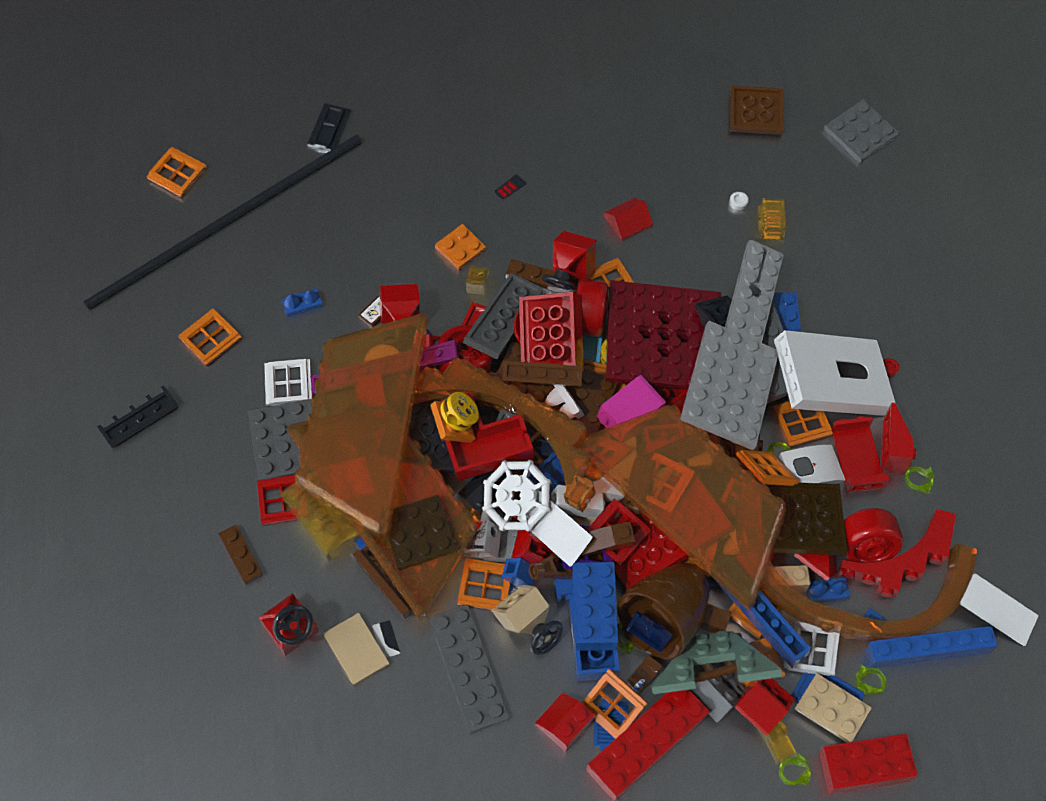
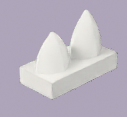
(561, 394)

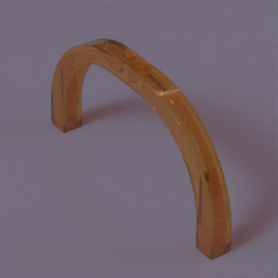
(850, 626)

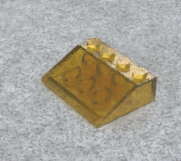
(325, 526)

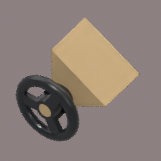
(525, 613)

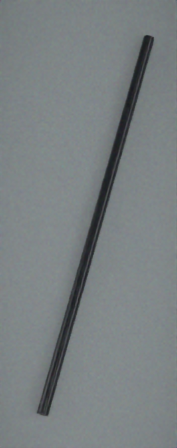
(222, 221)

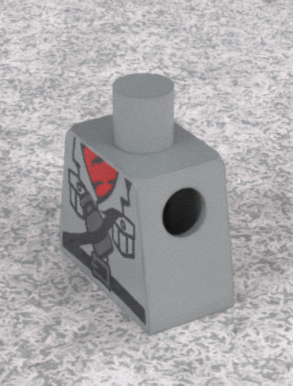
(486, 540)

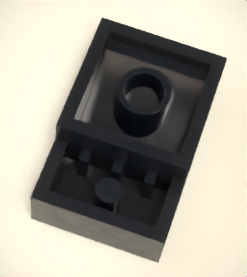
(714, 310)

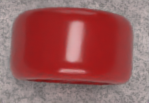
(594, 306)
(474, 356)
(872, 535)

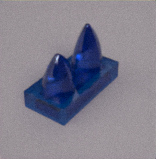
(648, 631)

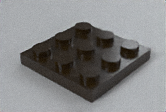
(420, 533)

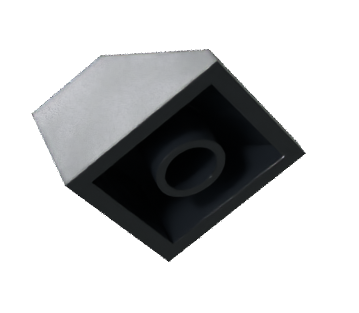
(474, 491)

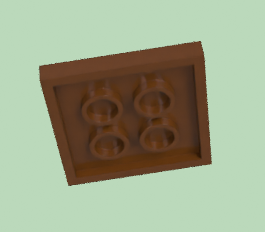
(756, 110)

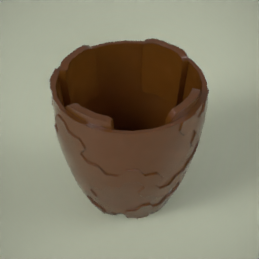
(669, 598)

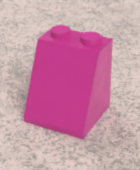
(630, 402)

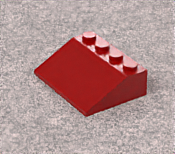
(551, 329)

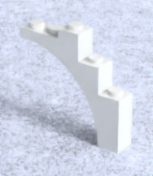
(604, 494)

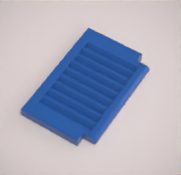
(601, 736)

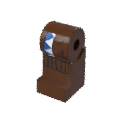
(644, 674)

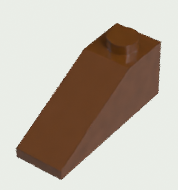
(610, 539)

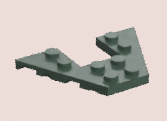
(711, 649)

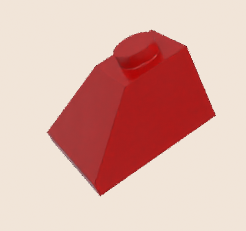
(821, 564)

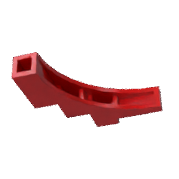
(911, 564)

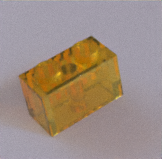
(772, 219)

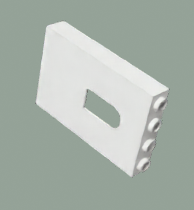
(814, 378)

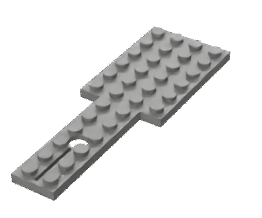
(732, 363)

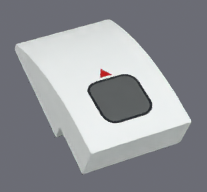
(813, 464)

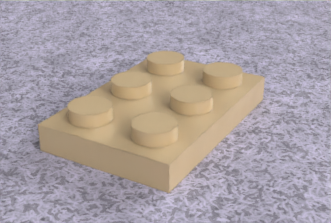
(833, 708)

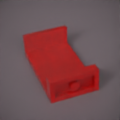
(858, 454)

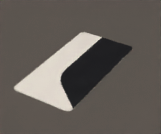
(386, 638)

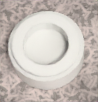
(738, 200)

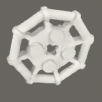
(528, 495)

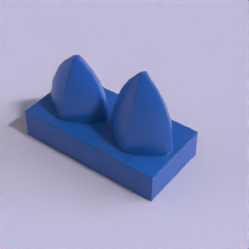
(302, 302)
(828, 590)

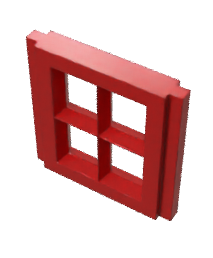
(276, 517)
(604, 518)

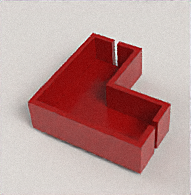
(491, 446)

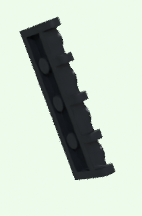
(138, 417)

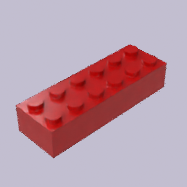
(647, 742)

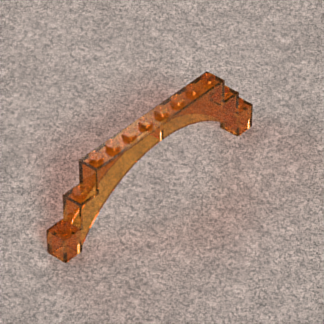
(556, 427)

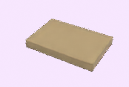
(356, 649)

